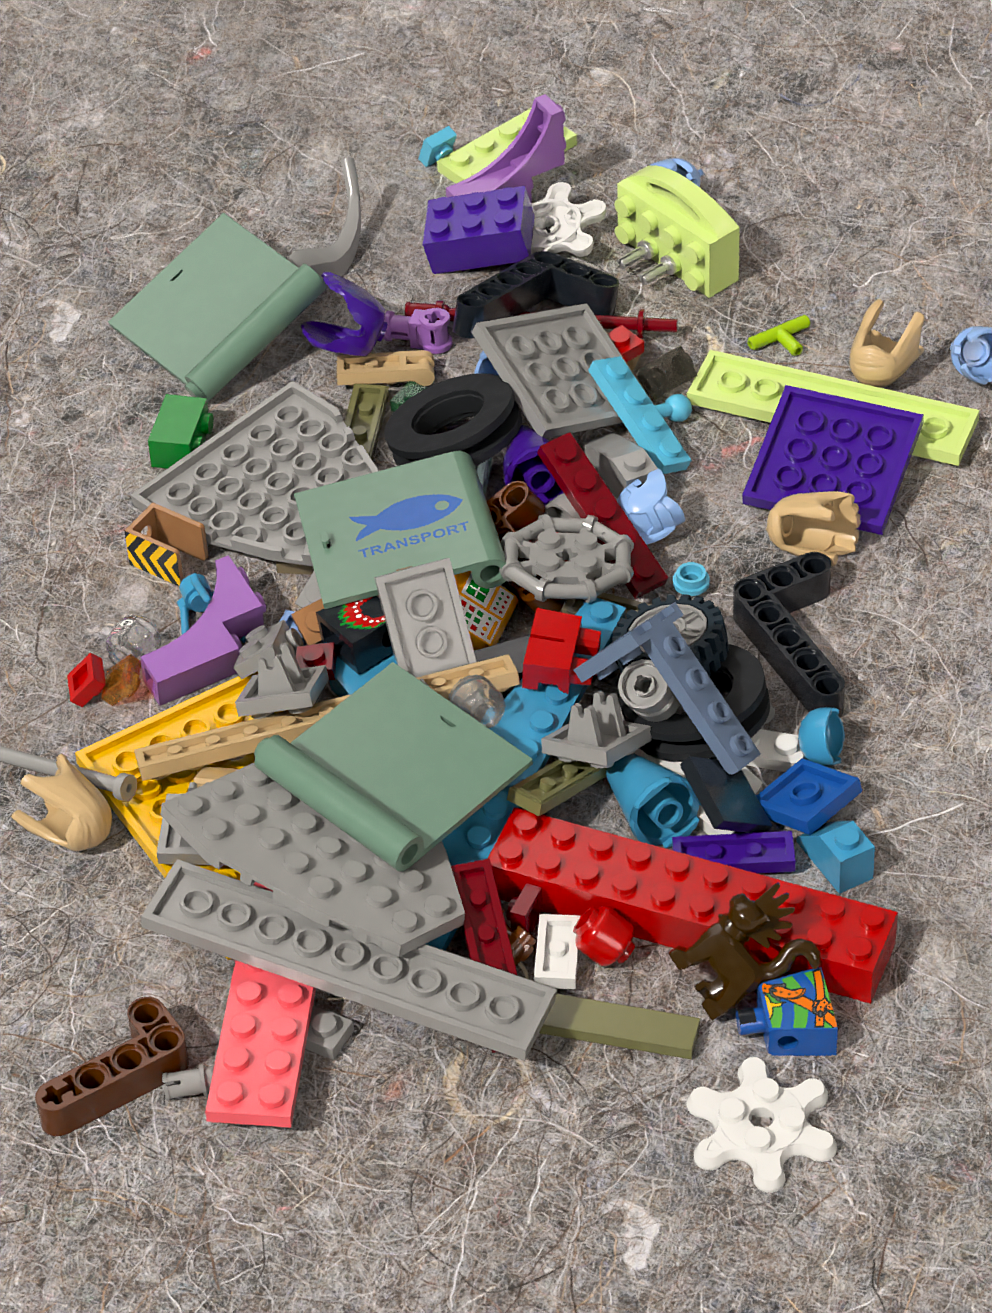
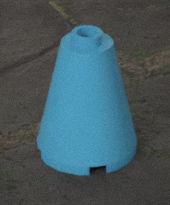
(653, 800)

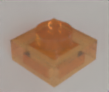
(122, 680)

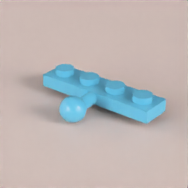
(643, 417)

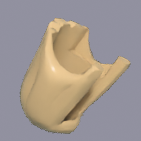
(877, 358)
(815, 524)
(75, 807)

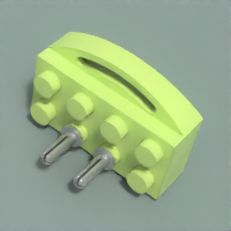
(678, 229)

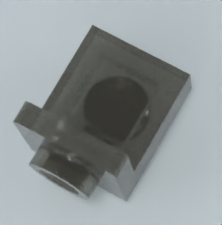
(666, 372)

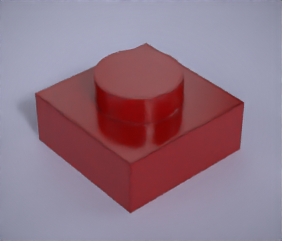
(626, 343)
(86, 680)

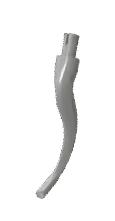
(341, 253)

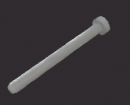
(122, 786)

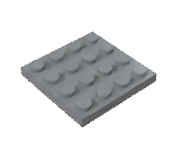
(547, 366)

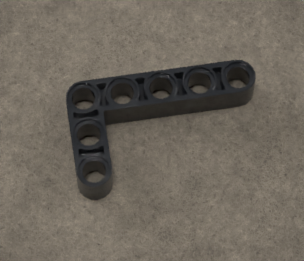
(531, 282)
(763, 613)

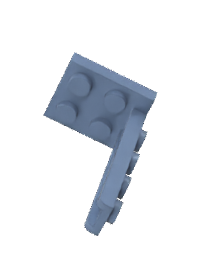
(686, 680)

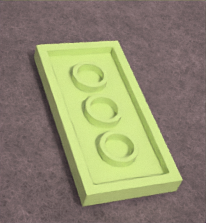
(486, 148)

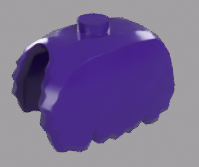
(365, 311)

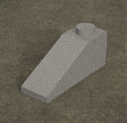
(618, 461)

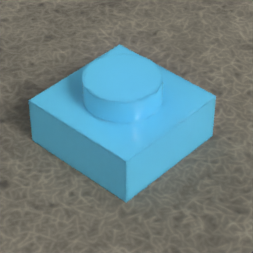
(437, 146)

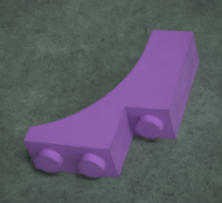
(532, 152)
(212, 644)

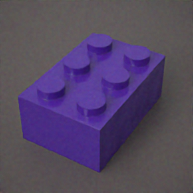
(478, 229)

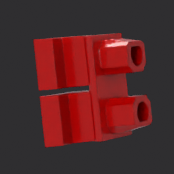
(554, 648)

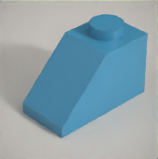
(840, 853)

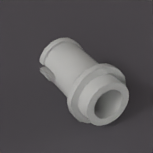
(190, 1082)

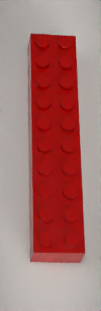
(679, 897)

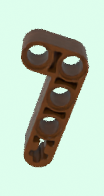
(512, 510)
(117, 1074)

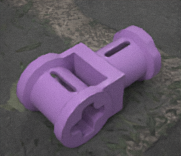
(421, 329)

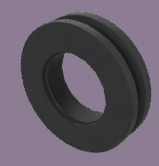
(477, 395)
(748, 699)

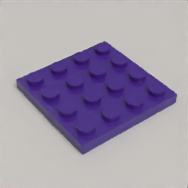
(834, 446)

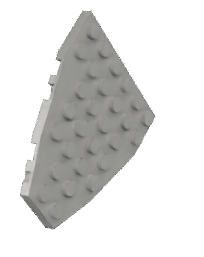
(249, 471)
(314, 864)

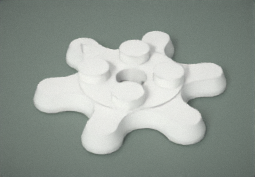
(566, 222)
(758, 1146)

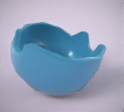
(822, 736)

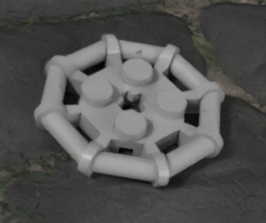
(574, 543)

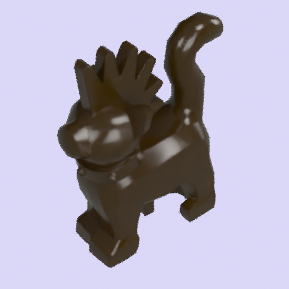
(732, 959)

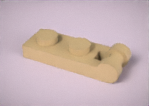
(386, 368)

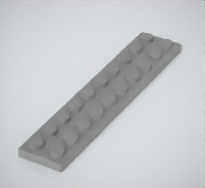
(419, 986)

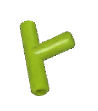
(782, 334)

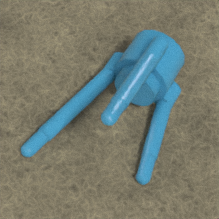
(195, 596)

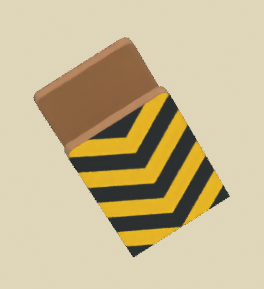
(166, 535)

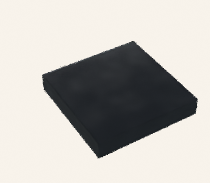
(725, 796)

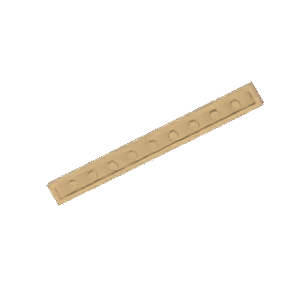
(242, 738)

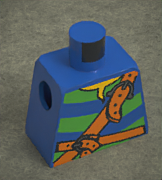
(793, 1016)

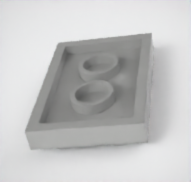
(425, 618)

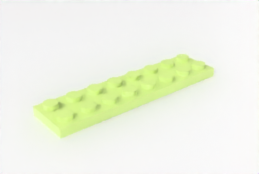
(755, 387)

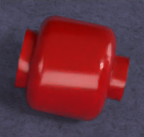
(604, 936)

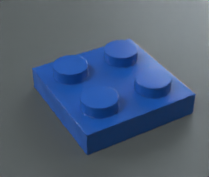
(808, 795)

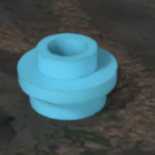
(691, 579)

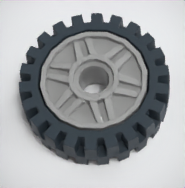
(700, 627)

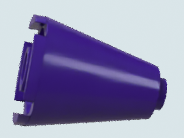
(525, 465)

